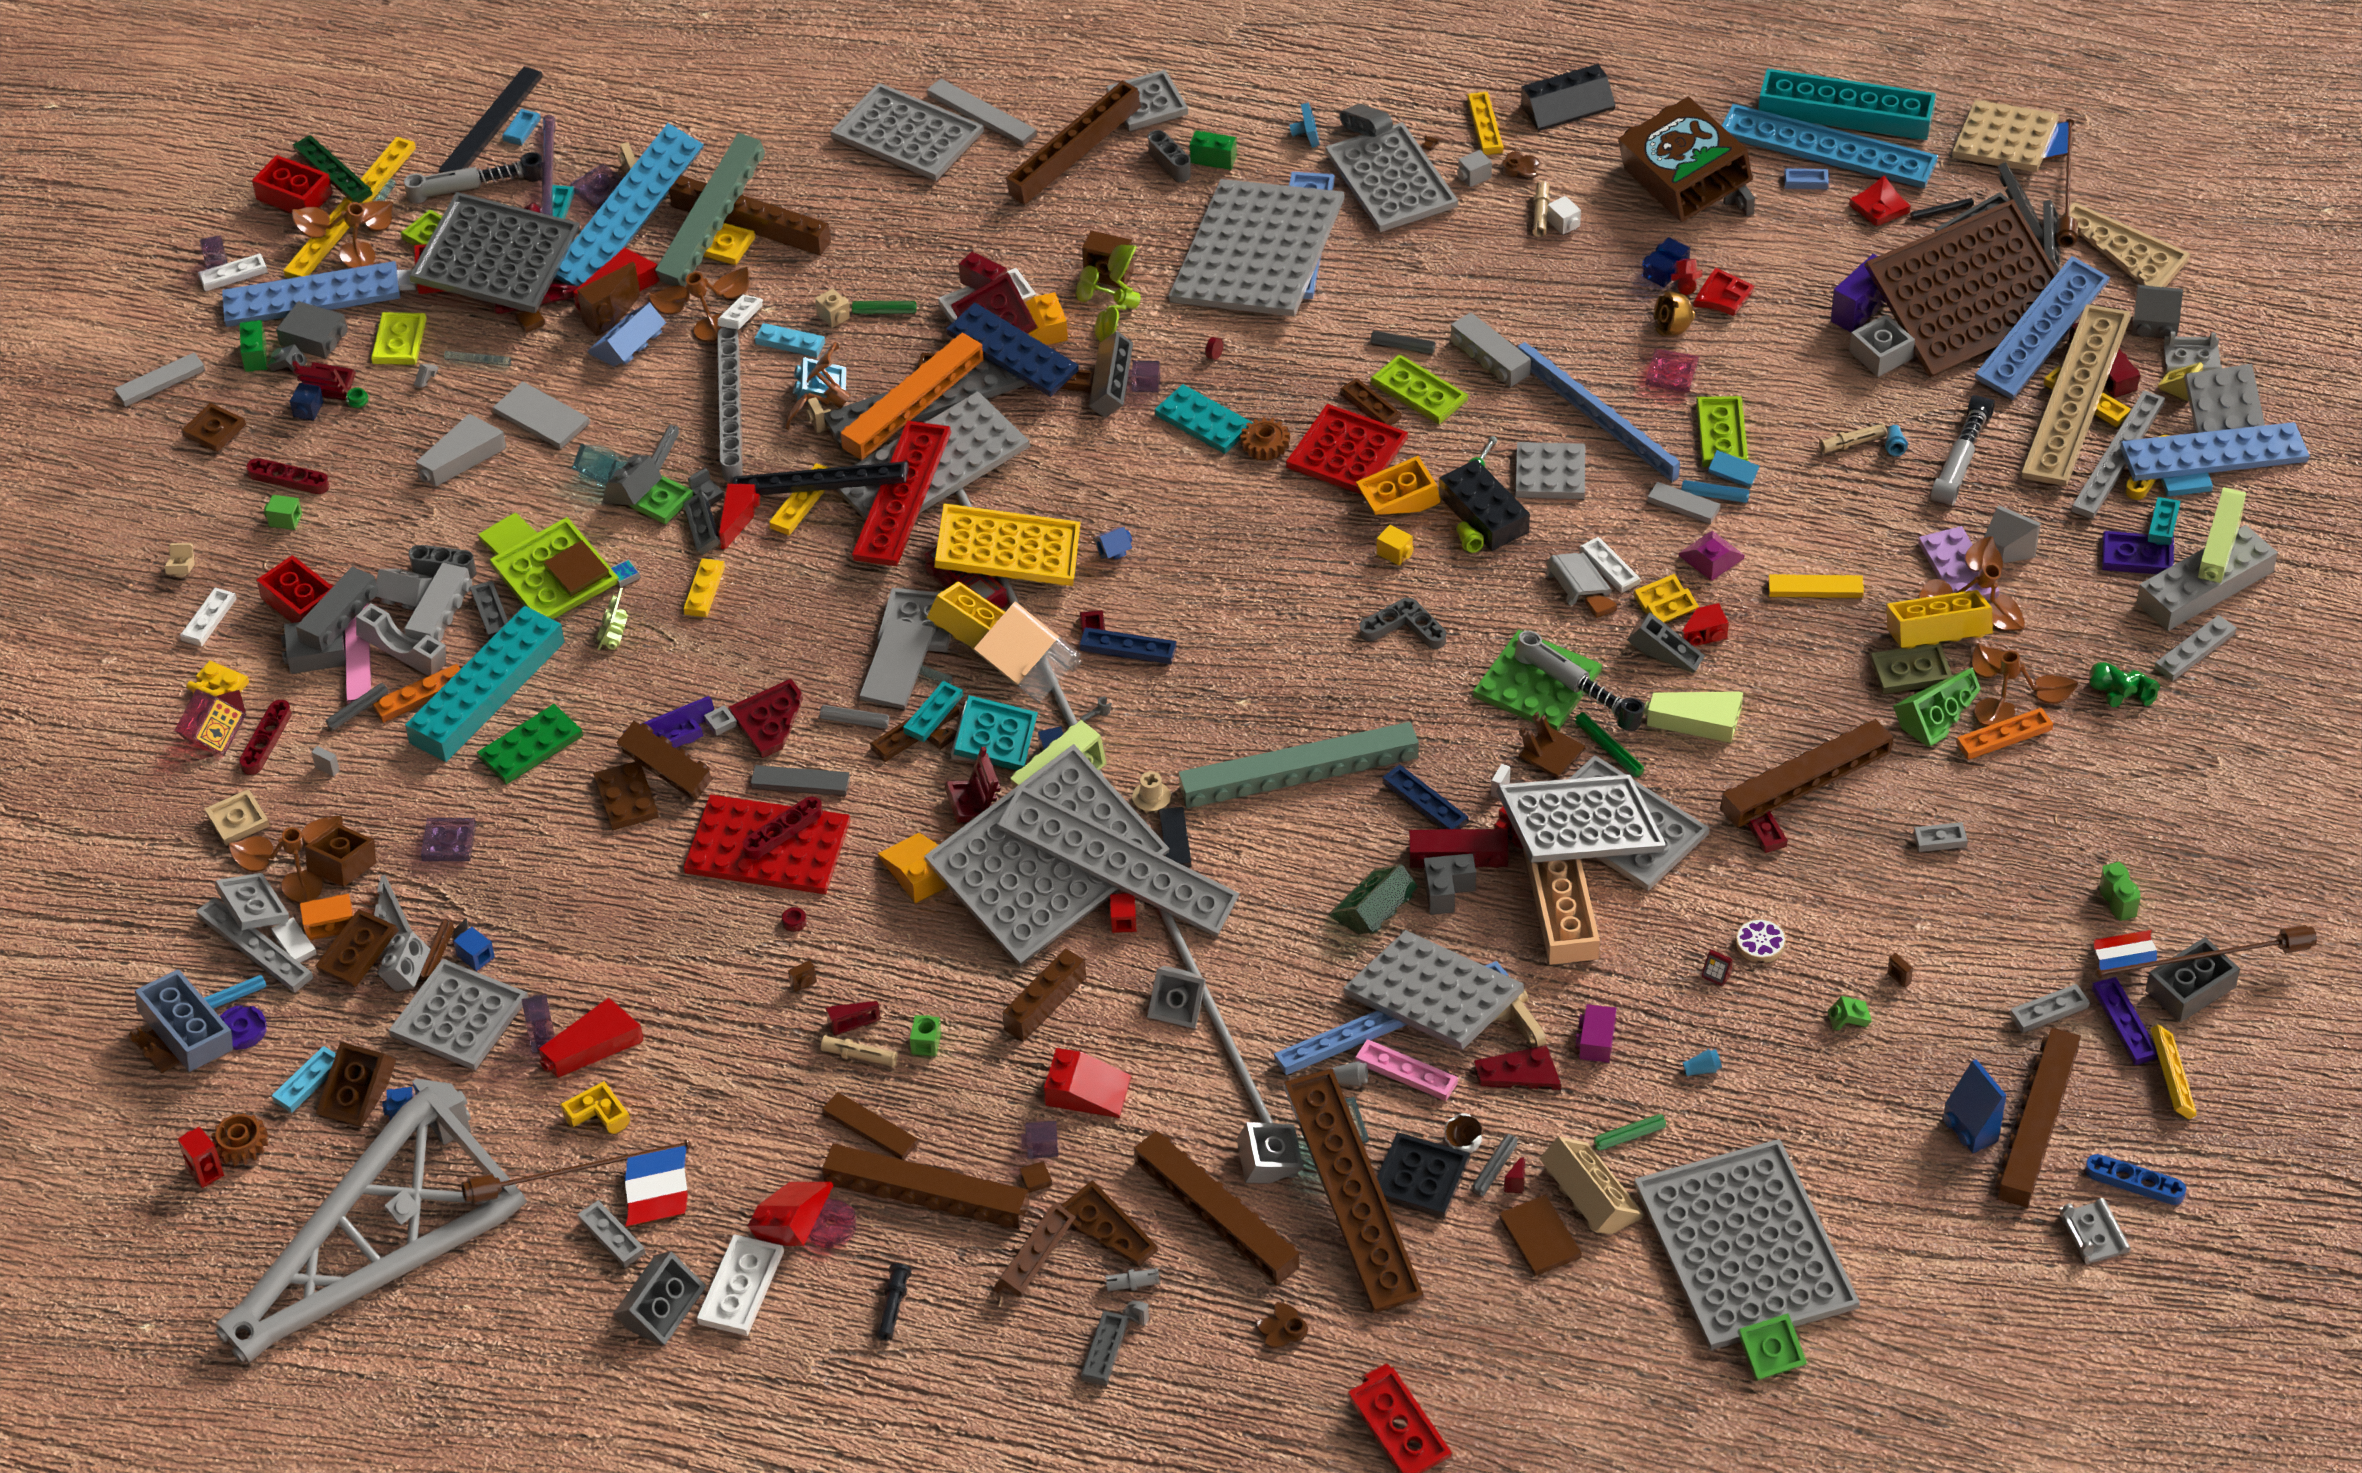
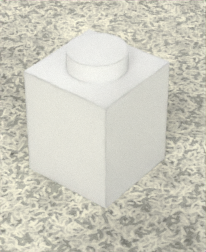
(1564, 215)

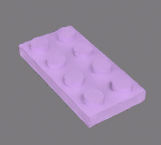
(1947, 558)

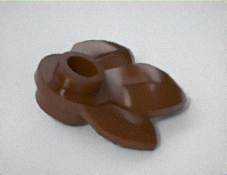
(1518, 164)
(1279, 1326)

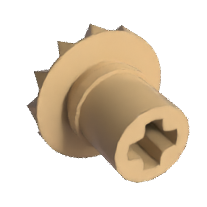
(1151, 793)

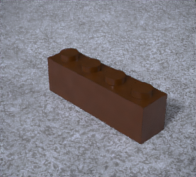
(664, 760)
(1044, 995)

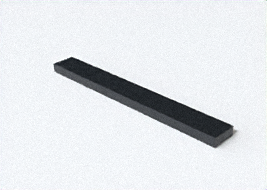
(492, 120)
(826, 478)

